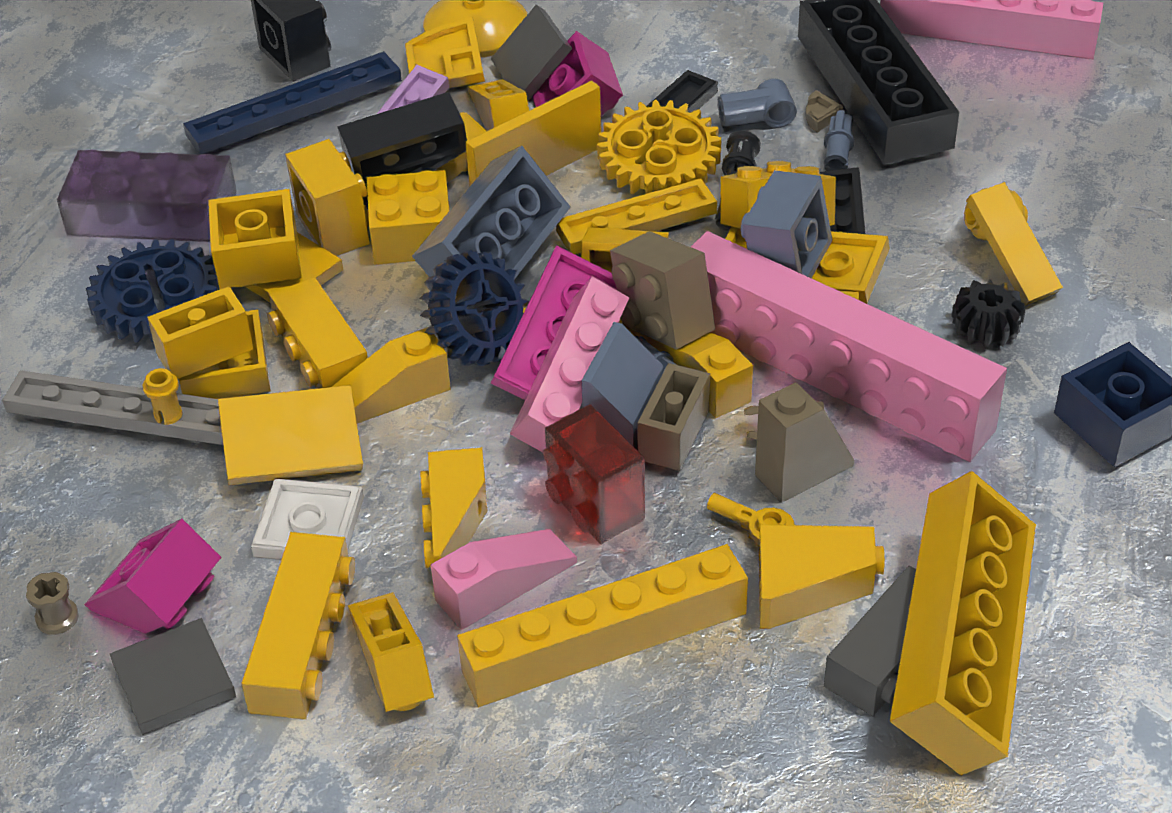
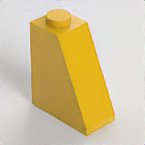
(814, 569)

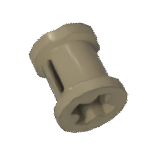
(54, 609)

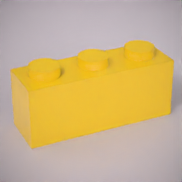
(315, 333)

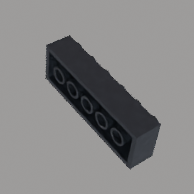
(878, 78)

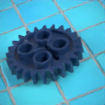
(123, 296)

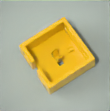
(236, 376)

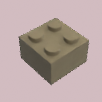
(664, 289)

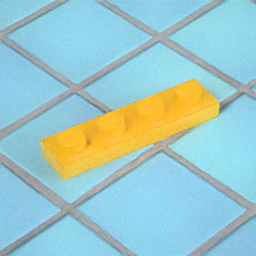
(643, 213)

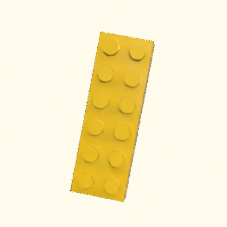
(965, 625)

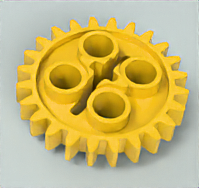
(658, 147)

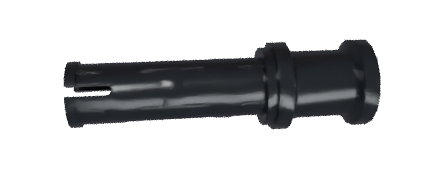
(738, 158)

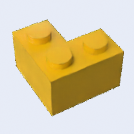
(741, 190)

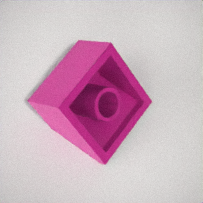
(580, 66)
(156, 579)

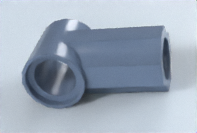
(767, 104)

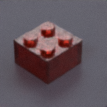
(595, 474)

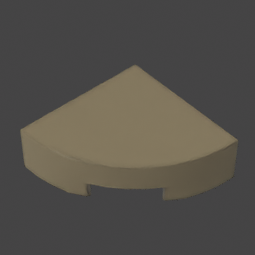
(820, 110)

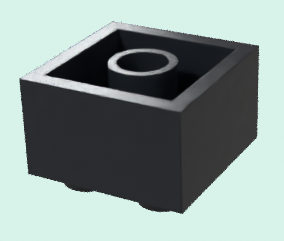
(293, 35)

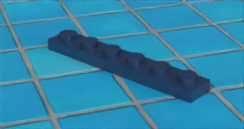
(292, 102)

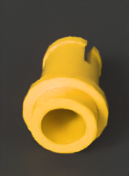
(161, 388)

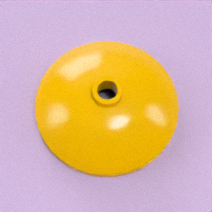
(492, 19)

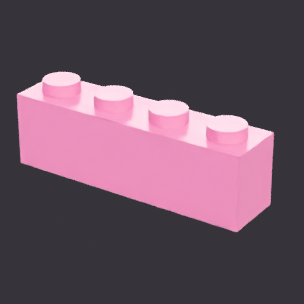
(559, 380)

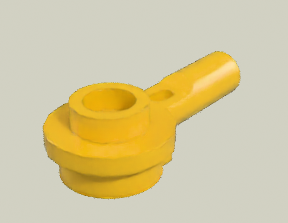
(748, 518)

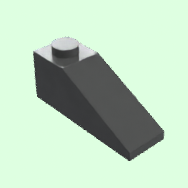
(868, 658)

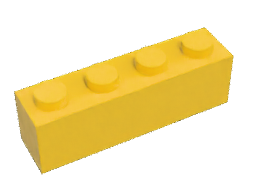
(298, 626)

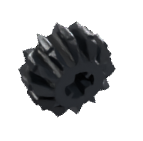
(988, 313)

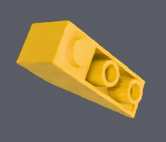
(456, 499)

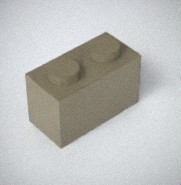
(674, 416)

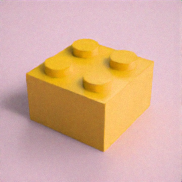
(329, 197)
(404, 212)
(254, 239)

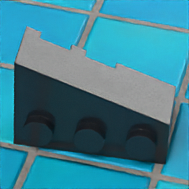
(405, 139)

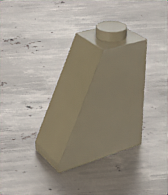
(796, 443)

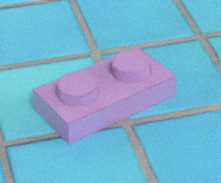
(417, 86)

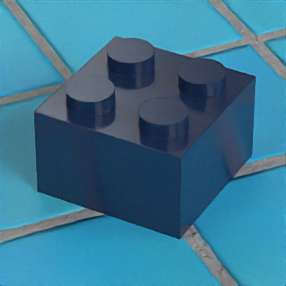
(1117, 403)

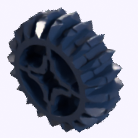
(485, 284)

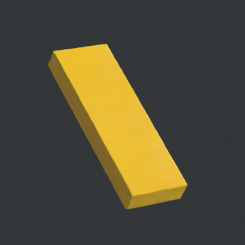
(1014, 243)

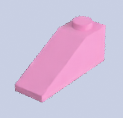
(495, 572)

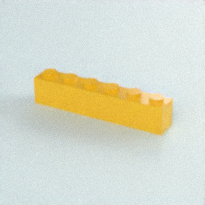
(602, 624)

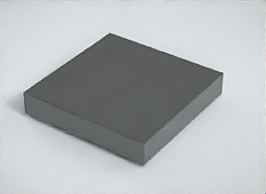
(531, 52)
(172, 676)

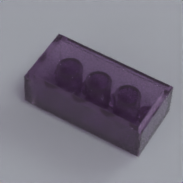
(143, 194)

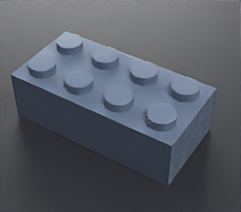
(502, 213)

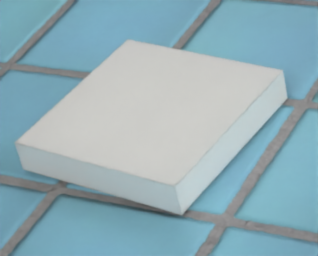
(305, 509)

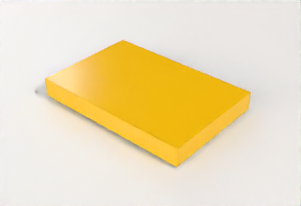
(289, 435)

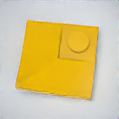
(448, 51)

